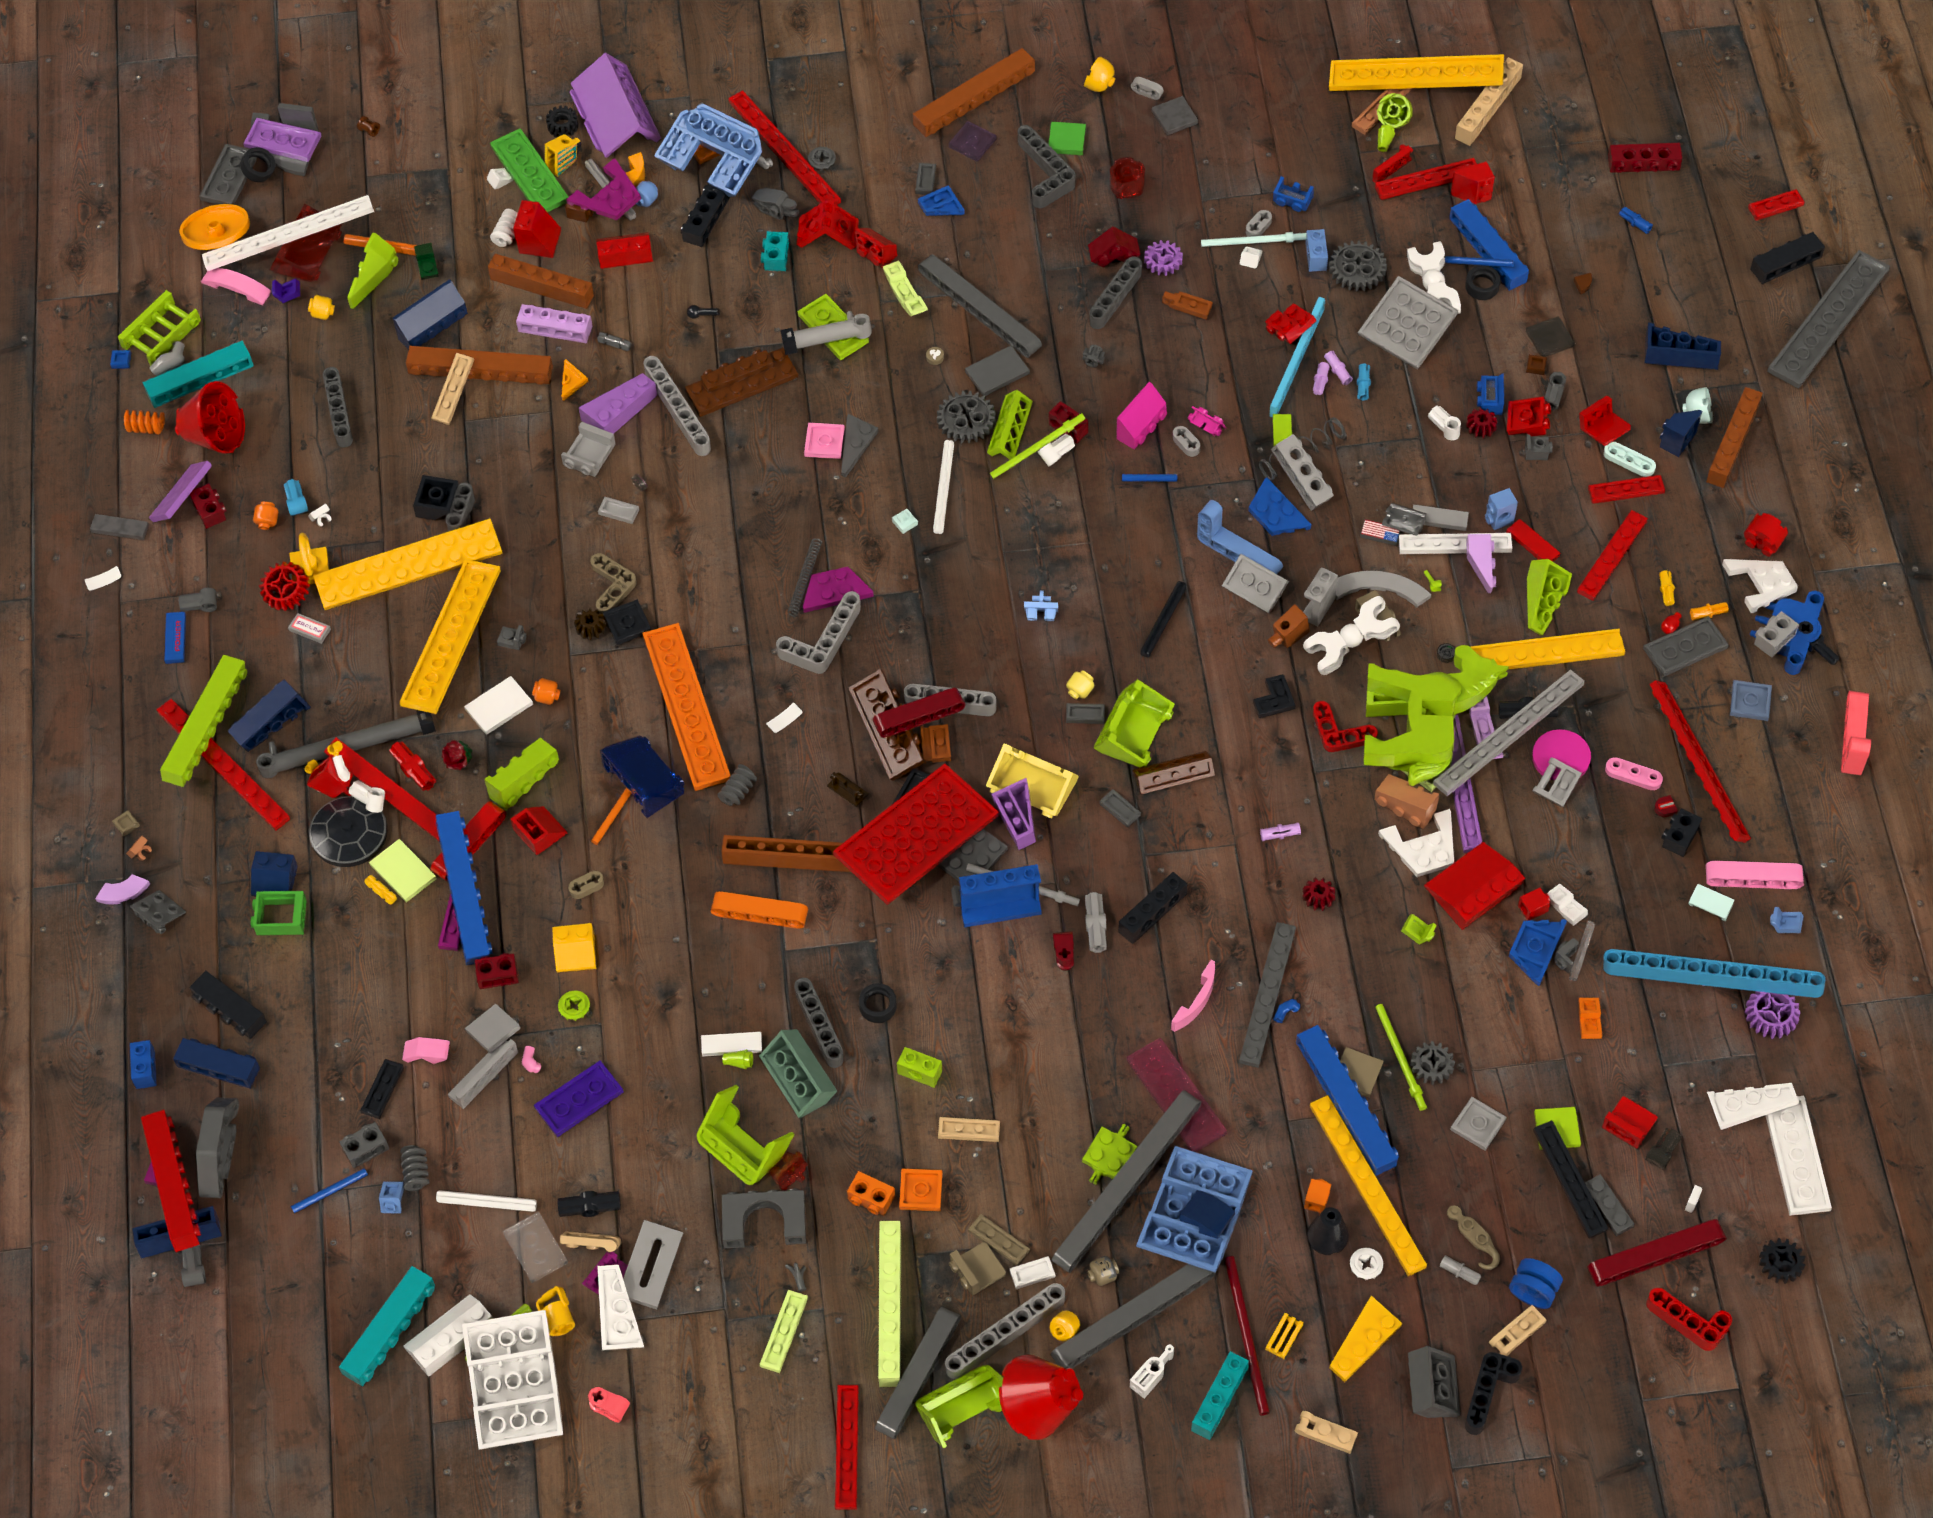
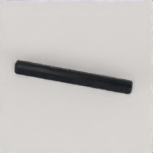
(1163, 619)

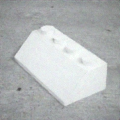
(445, 1336)

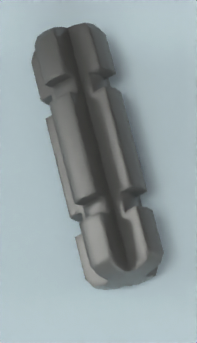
(614, 341)

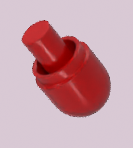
(1671, 623)

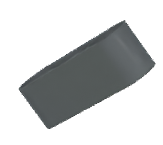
(462, 502)

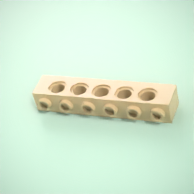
(1488, 103)

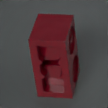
(1062, 413)
(207, 505)
(497, 976)

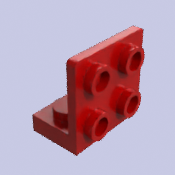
(1629, 1122)

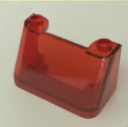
(305, 255)

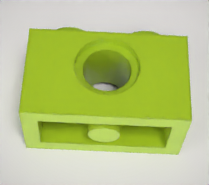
(919, 1067)

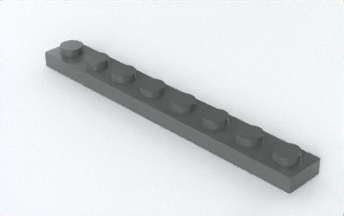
(1267, 995)

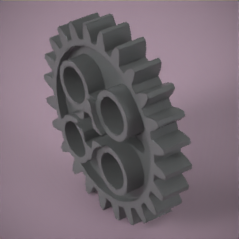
(1357, 265)
(976, 409)

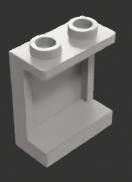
(589, 450)
(1322, 595)

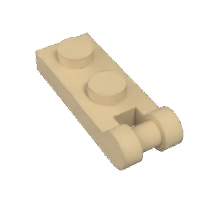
(591, 1241)
(1518, 1330)
(1326, 1432)

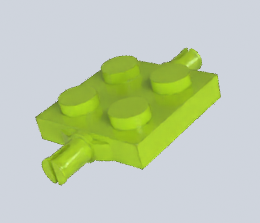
(1108, 1153)

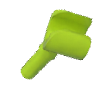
(1434, 585)

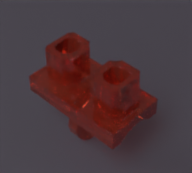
(791, 1171)

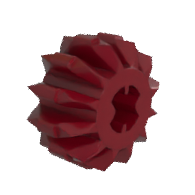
(1481, 423)
(1318, 893)

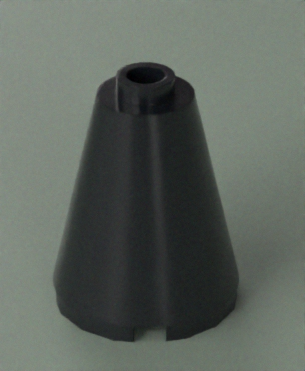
(1328, 1232)

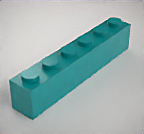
(198, 373)
(387, 1326)

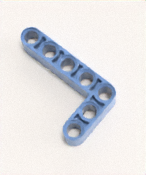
(1226, 542)

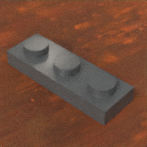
(1609, 1206)

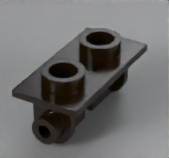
(847, 789)

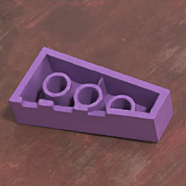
(619, 404)

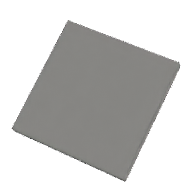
(1408, 322)

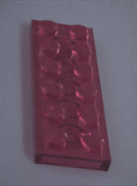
(1165, 1081)

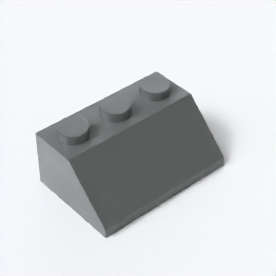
(1433, 1383)

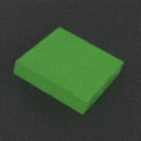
(1067, 138)

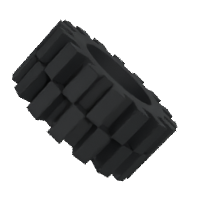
(562, 114)

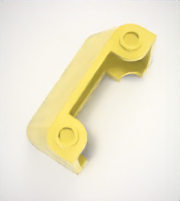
(1047, 783)

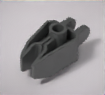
(775, 203)

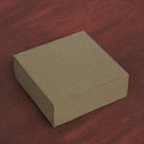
(125, 823)

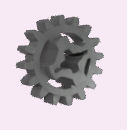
(1423, 1066)

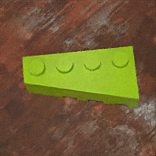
(521, 773)

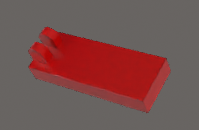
(1393, 164)

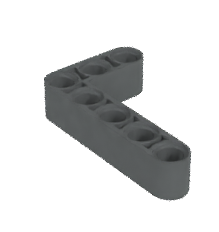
(1060, 174)

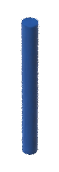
(1479, 261)
(329, 1190)

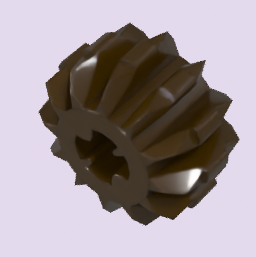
(590, 624)

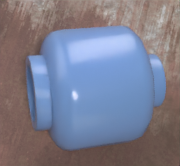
(648, 193)

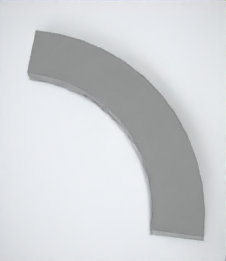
(1382, 581)

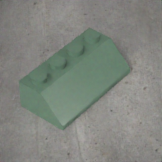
(797, 1072)

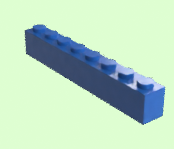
(462, 886)
(1347, 1100)

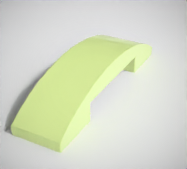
(903, 289)

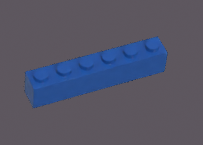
(1488, 242)

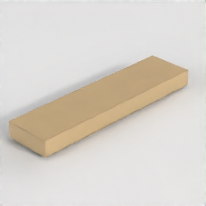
(452, 388)

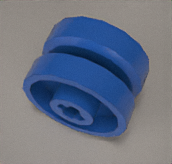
(1536, 1283)

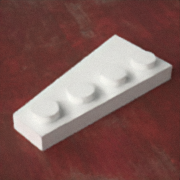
(1744, 1105)

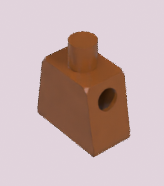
(1289, 628)

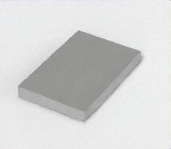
(1255, 583)

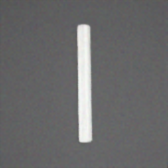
(486, 1200)

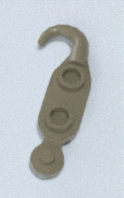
(1475, 1235)

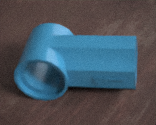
(295, 499)

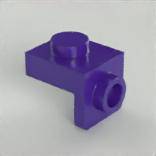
(286, 291)

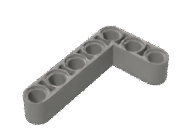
(828, 638)

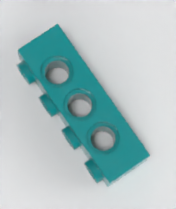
(1220, 1395)

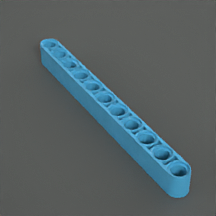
(1701, 972)

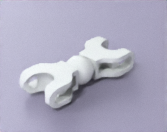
(1433, 280)
(1351, 635)

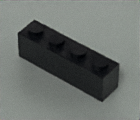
(1787, 257)
(228, 1005)

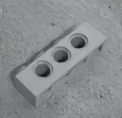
(1302, 482)

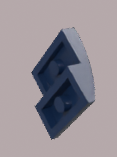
(1208, 1214)

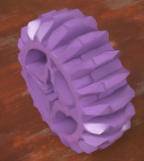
(1769, 1021)

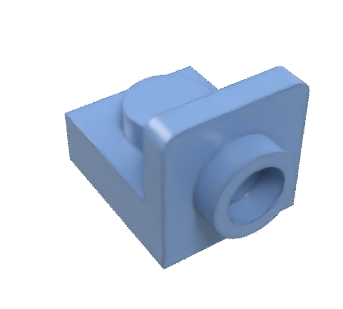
(391, 1197)

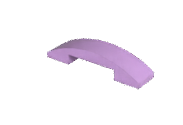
(1482, 721)

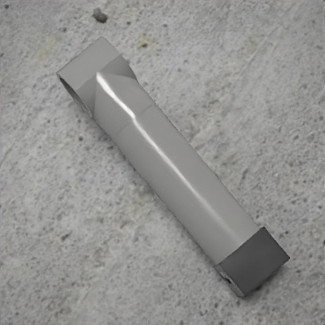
(854, 326)

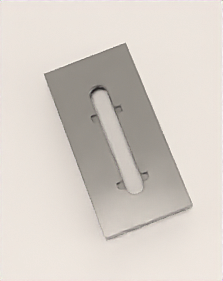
(652, 1293)

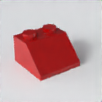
(1473, 183)

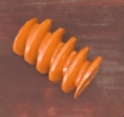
(142, 423)

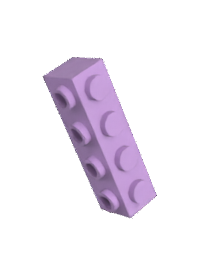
(554, 323)

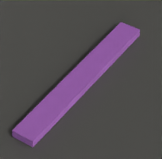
(1464, 799)

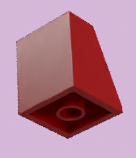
(536, 230)

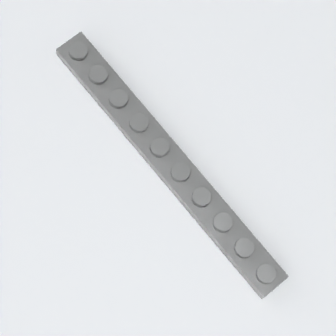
(1508, 732)

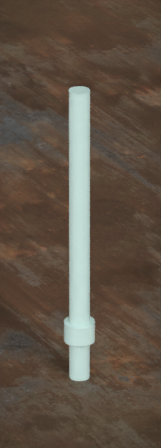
(1289, 237)

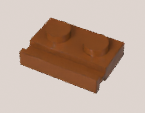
(936, 743)

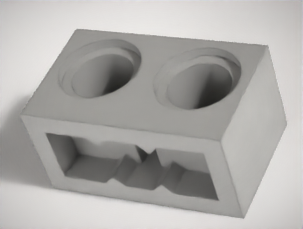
(1778, 636)

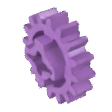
(1163, 257)

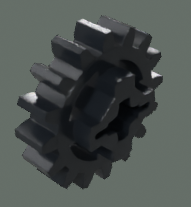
(1782, 1251)

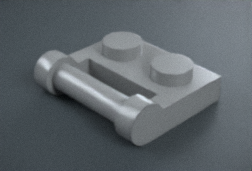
(1563, 784)

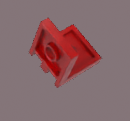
(827, 219)

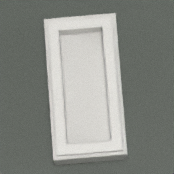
(1032, 1272)

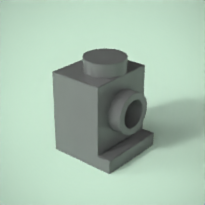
(1537, 448)

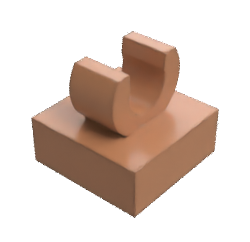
(137, 847)

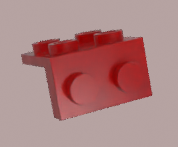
(1602, 423)

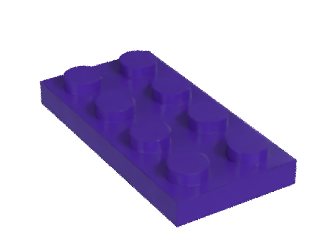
(578, 1098)

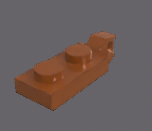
(1188, 304)

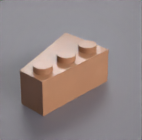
(1407, 801)

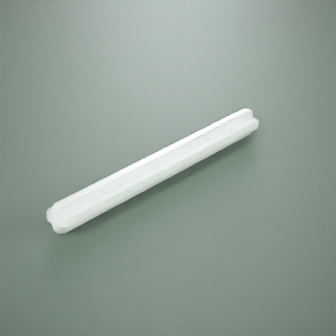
(943, 487)

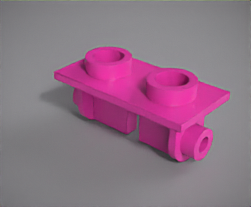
(1201, 416)

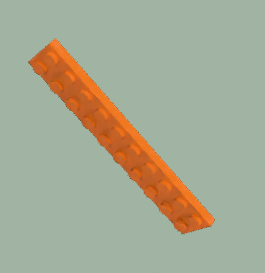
(686, 707)

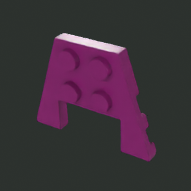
(614, 198)

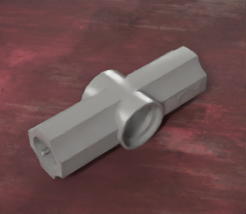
(1095, 922)

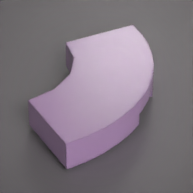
(122, 891)

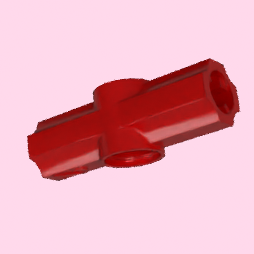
(412, 766)

